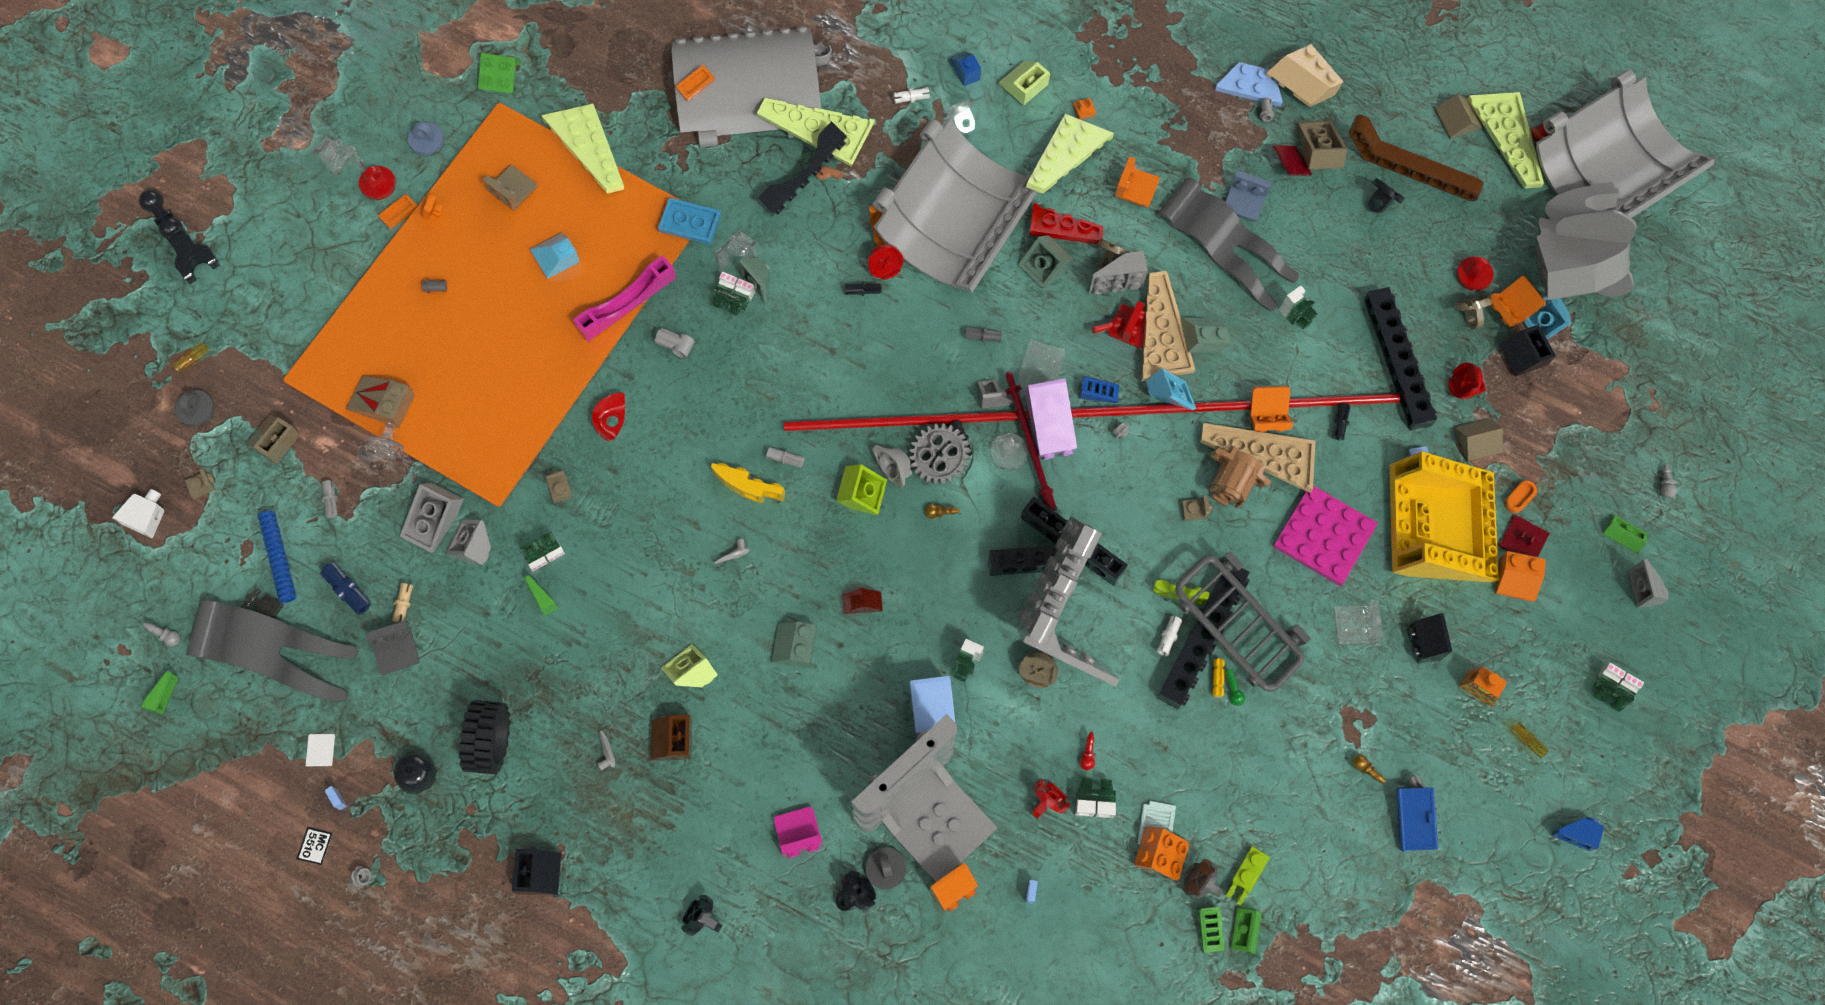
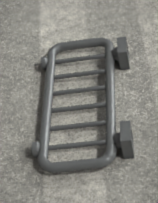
(1292, 637)

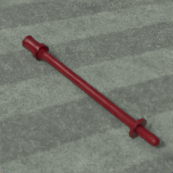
(1045, 492)

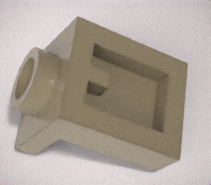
(201, 484)
(559, 486)
(1196, 509)

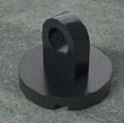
(1384, 193)
(858, 891)
(699, 915)

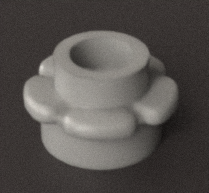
(1121, 431)
(365, 876)

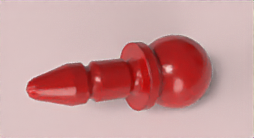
(1087, 761)

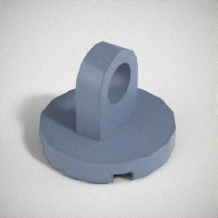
(425, 138)

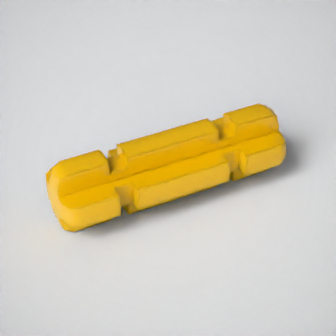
(1218, 677)

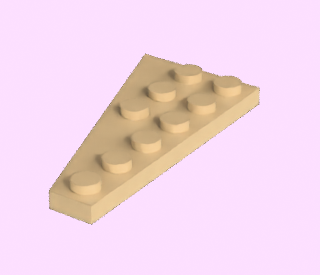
(1163, 331)
(1283, 456)

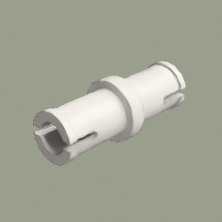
(911, 95)
(1169, 635)

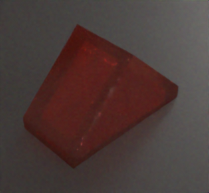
(862, 601)

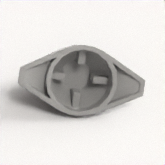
(893, 464)

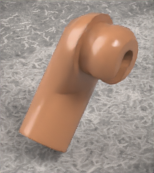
(828, 172)

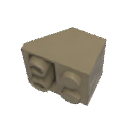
(273, 439)

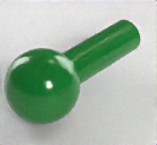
(1236, 697)

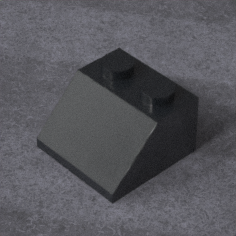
(1430, 639)

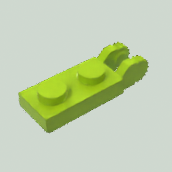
(1163, 588)
(1248, 873)

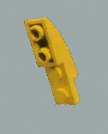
(739, 482)

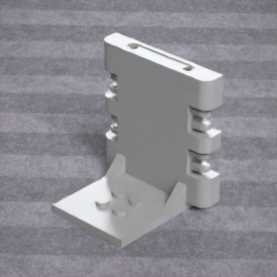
(1055, 587)
(925, 805)

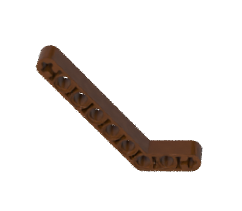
(1411, 164)

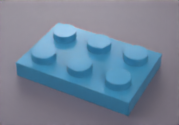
(689, 221)

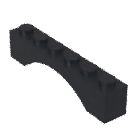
(777, 195)

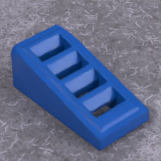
(1091, 395)

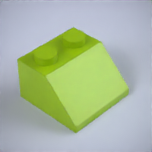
(861, 489)

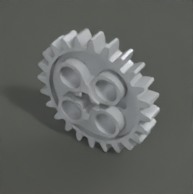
(953, 463)

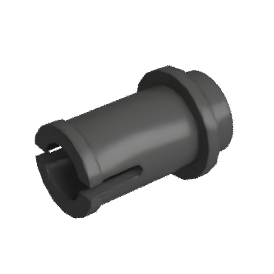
(434, 285)

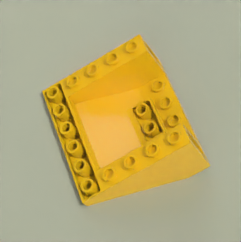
(1443, 519)

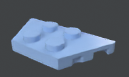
(1250, 83)

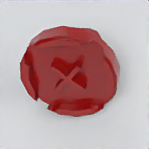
(377, 182)
(885, 261)
(1475, 273)
(1466, 381)
(1050, 797)

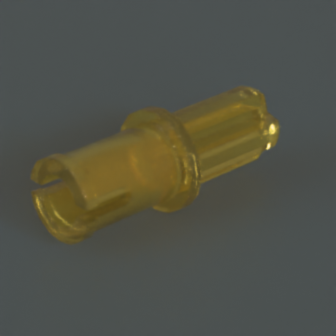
(190, 358)
(1529, 740)

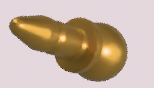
(933, 511)
(1361, 762)

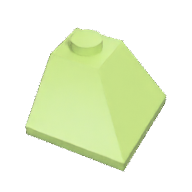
(689, 668)

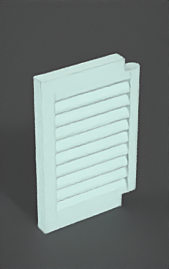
(1156, 815)

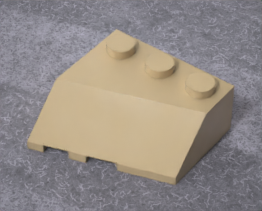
(1307, 76)

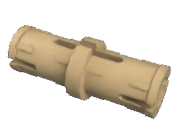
(402, 603)

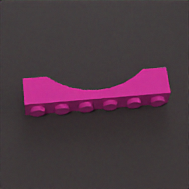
(599, 318)

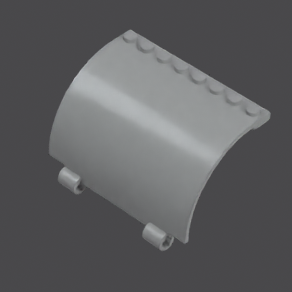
(745, 73)
(1617, 142)
(952, 208)

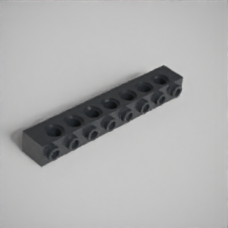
(1385, 334)
(1169, 692)

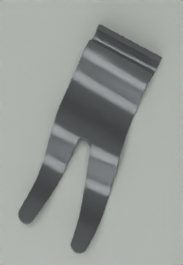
(1219, 231)
(255, 643)

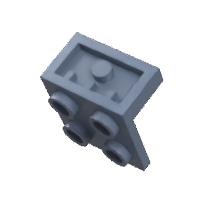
(1247, 195)

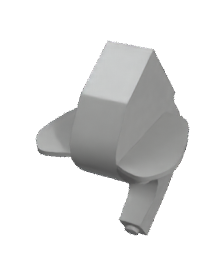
(1584, 245)

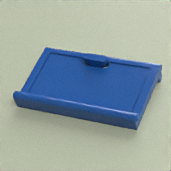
(1413, 818)

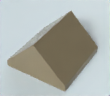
(1457, 116)
(1480, 439)

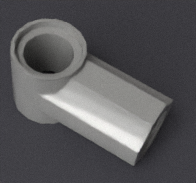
(679, 344)

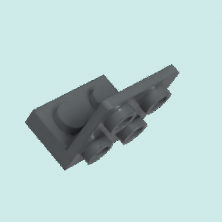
(393, 647)

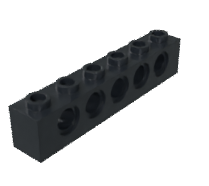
(1052, 526)

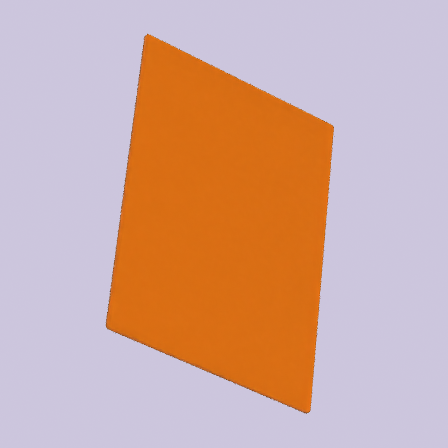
(500, 349)

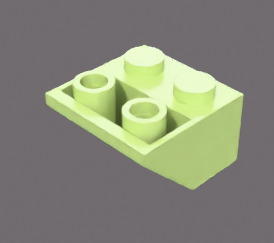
(1026, 81)

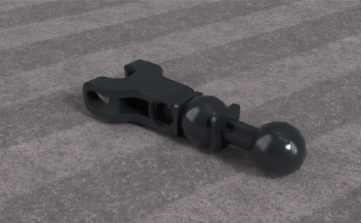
(188, 253)

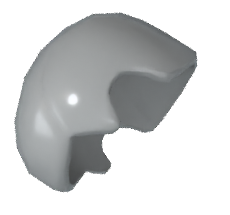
(822, 54)

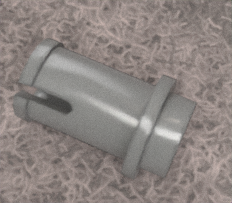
(1266, 110)

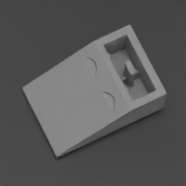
(1123, 273)

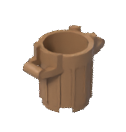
(1236, 476)

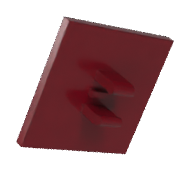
(1292, 160)
(1524, 537)

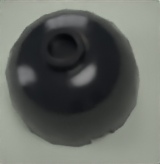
(415, 773)

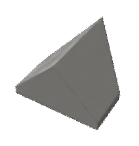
(992, 394)

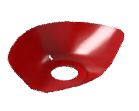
(610, 406)

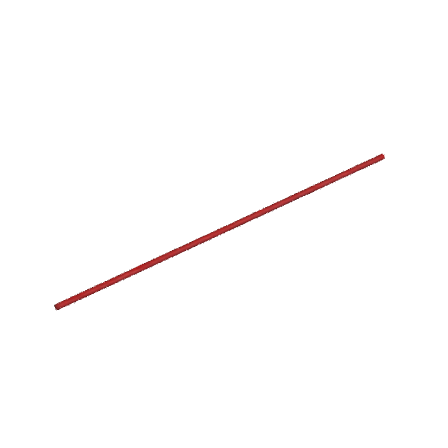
(1080, 412)

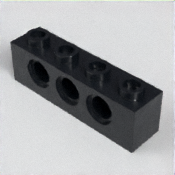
(1019, 560)

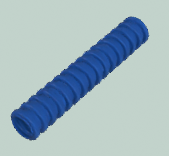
(277, 556)

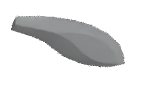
(740, 551)
(607, 750)

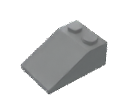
(430, 516)

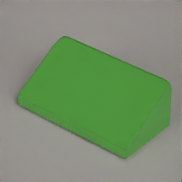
(1626, 534)
(1246, 930)

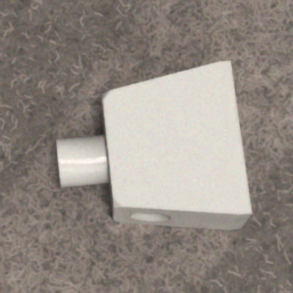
(141, 513)

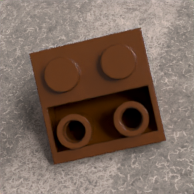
(671, 738)

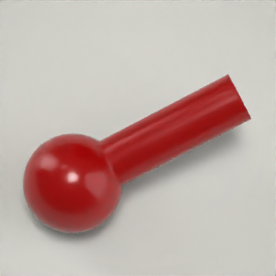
(1115, 324)

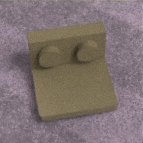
(510, 187)

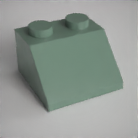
(1045, 261)
(1205, 335)
(794, 644)

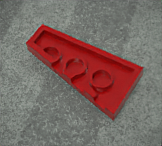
(1063, 227)

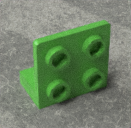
(497, 72)

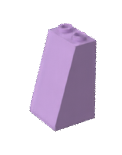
(1051, 418)

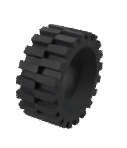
(484, 737)

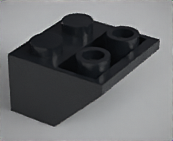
(1527, 350)
(536, 872)

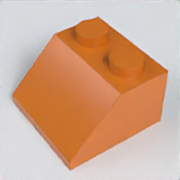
(1520, 576)
(953, 888)

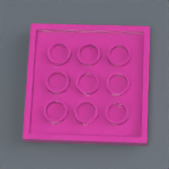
(1325, 535)

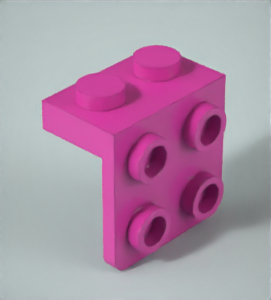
(798, 832)

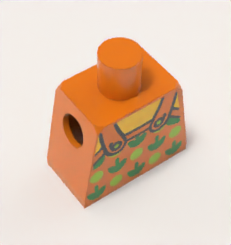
(1483, 685)

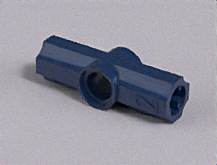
(345, 588)

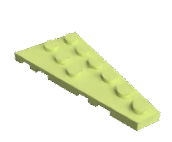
(585, 139)

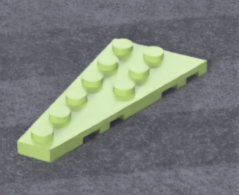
(809, 123)
(1508, 127)
(1066, 150)

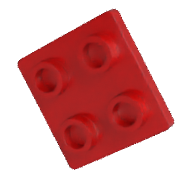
(1133, 325)

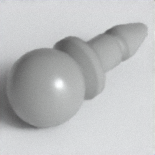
(1668, 488)
(170, 638)

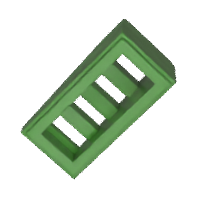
(543, 600)
(160, 694)
(1203, 930)

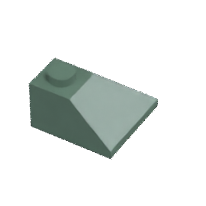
(758, 274)

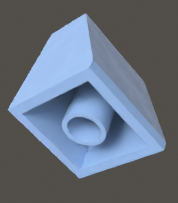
(930, 702)

